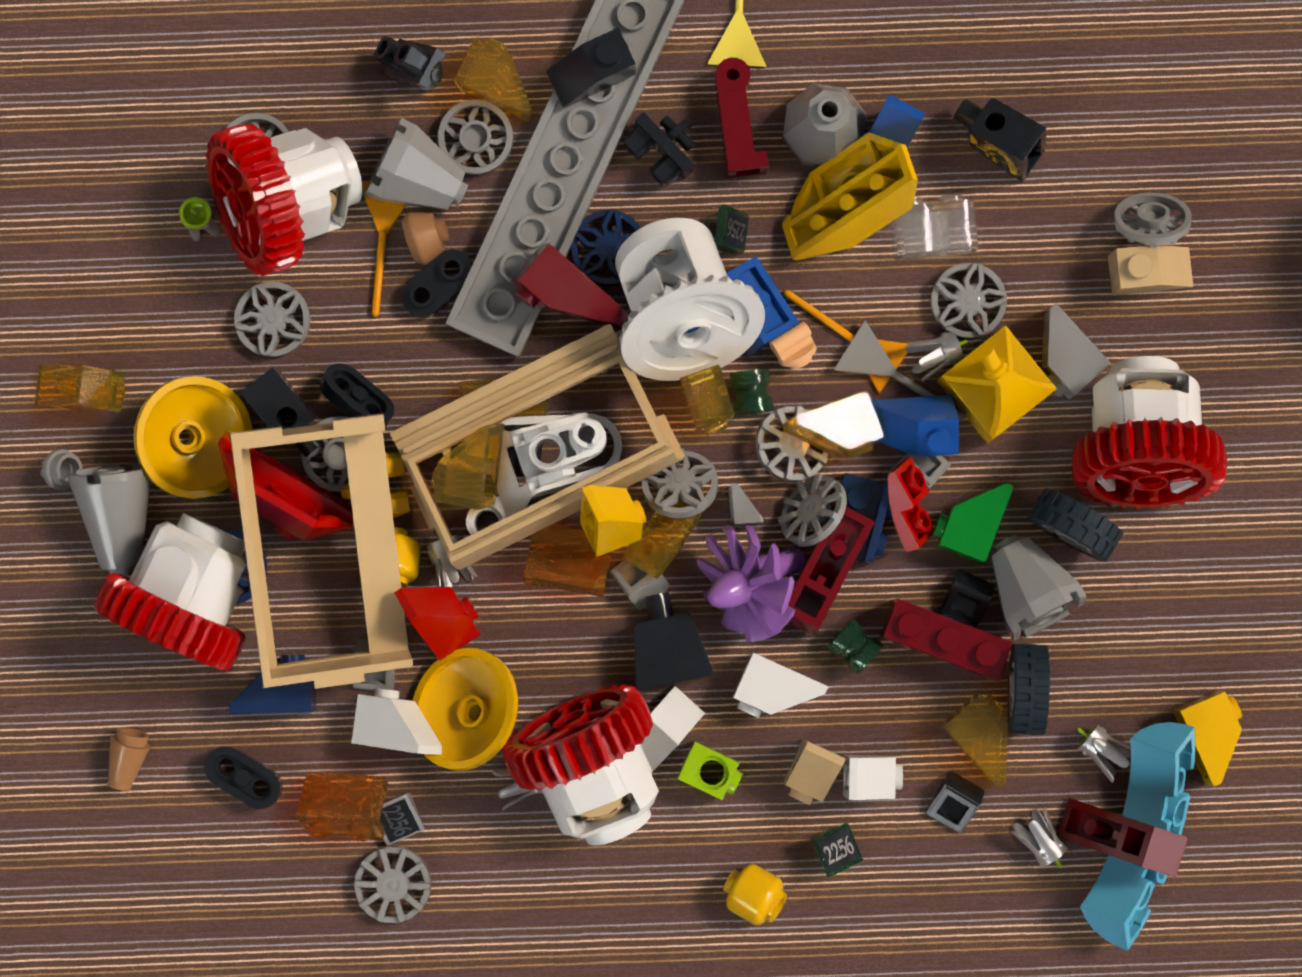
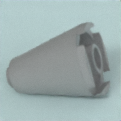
(113, 512)

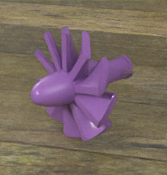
(751, 585)

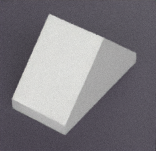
(671, 723)

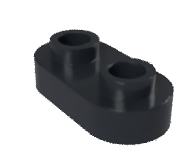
(437, 283)
(354, 393)
(243, 779)

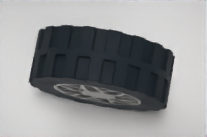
(1075, 525)
(1028, 689)

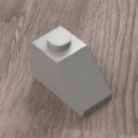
(1068, 354)

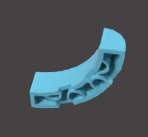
(1154, 797)

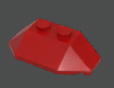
(288, 498)

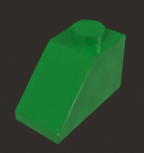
(972, 525)

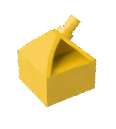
(996, 384)

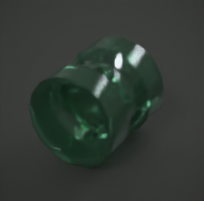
(751, 401)
(855, 646)

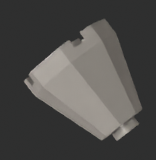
(814, 135)
(416, 172)
(1032, 587)

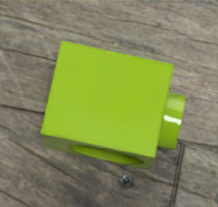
(691, 771)

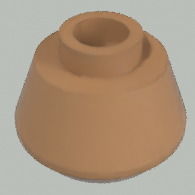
(425, 236)

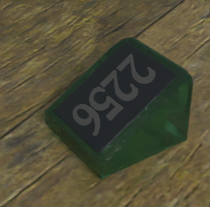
(731, 230)
(836, 849)

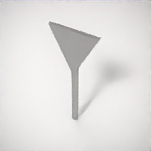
(868, 357)

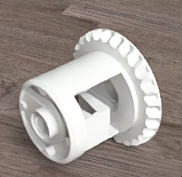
(669, 304)

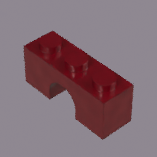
(946, 639)

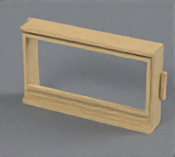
(507, 398)
(374, 545)

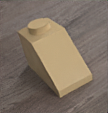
(1149, 269)
(812, 772)

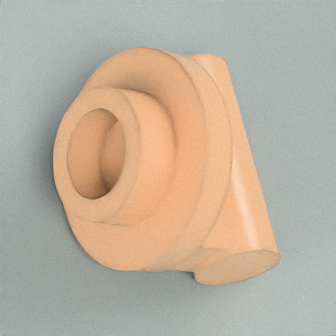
(794, 347)

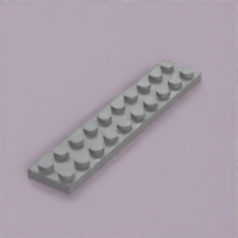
(558, 178)

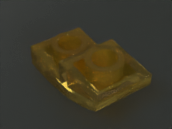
(660, 541)

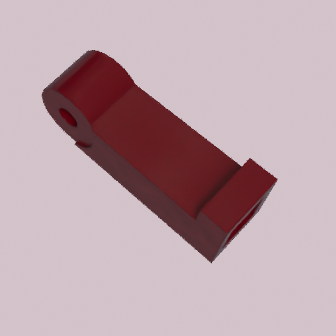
(731, 86)

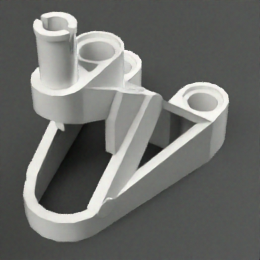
(579, 438)

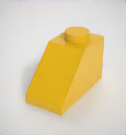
(610, 518)
(1216, 732)

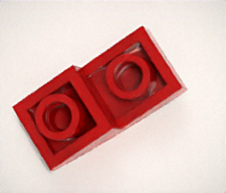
(905, 491)

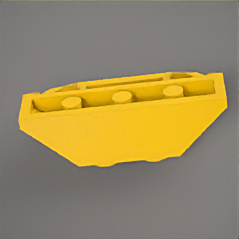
(851, 197)

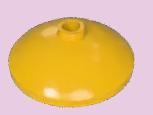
(203, 410)
(450, 701)

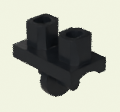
(410, 62)
(673, 160)

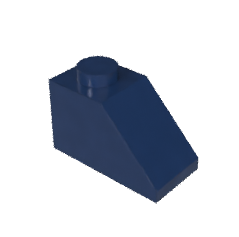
(277, 699)

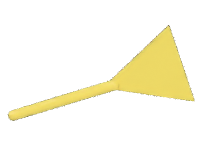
(738, 42)

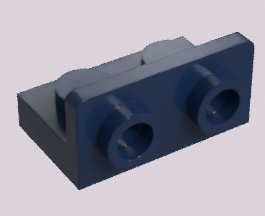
(871, 501)

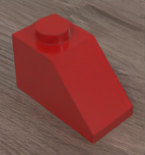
(440, 617)

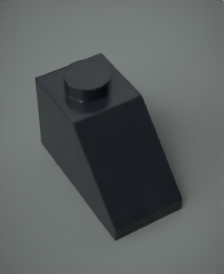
(592, 68)

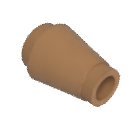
(126, 757)

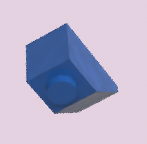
(897, 121)
(919, 424)

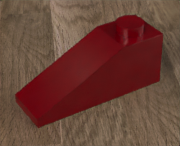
(561, 287)
(827, 571)
(1122, 837)

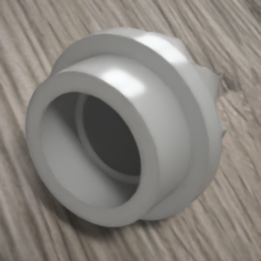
(58, 466)

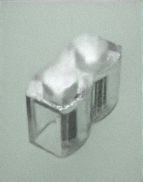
(935, 229)

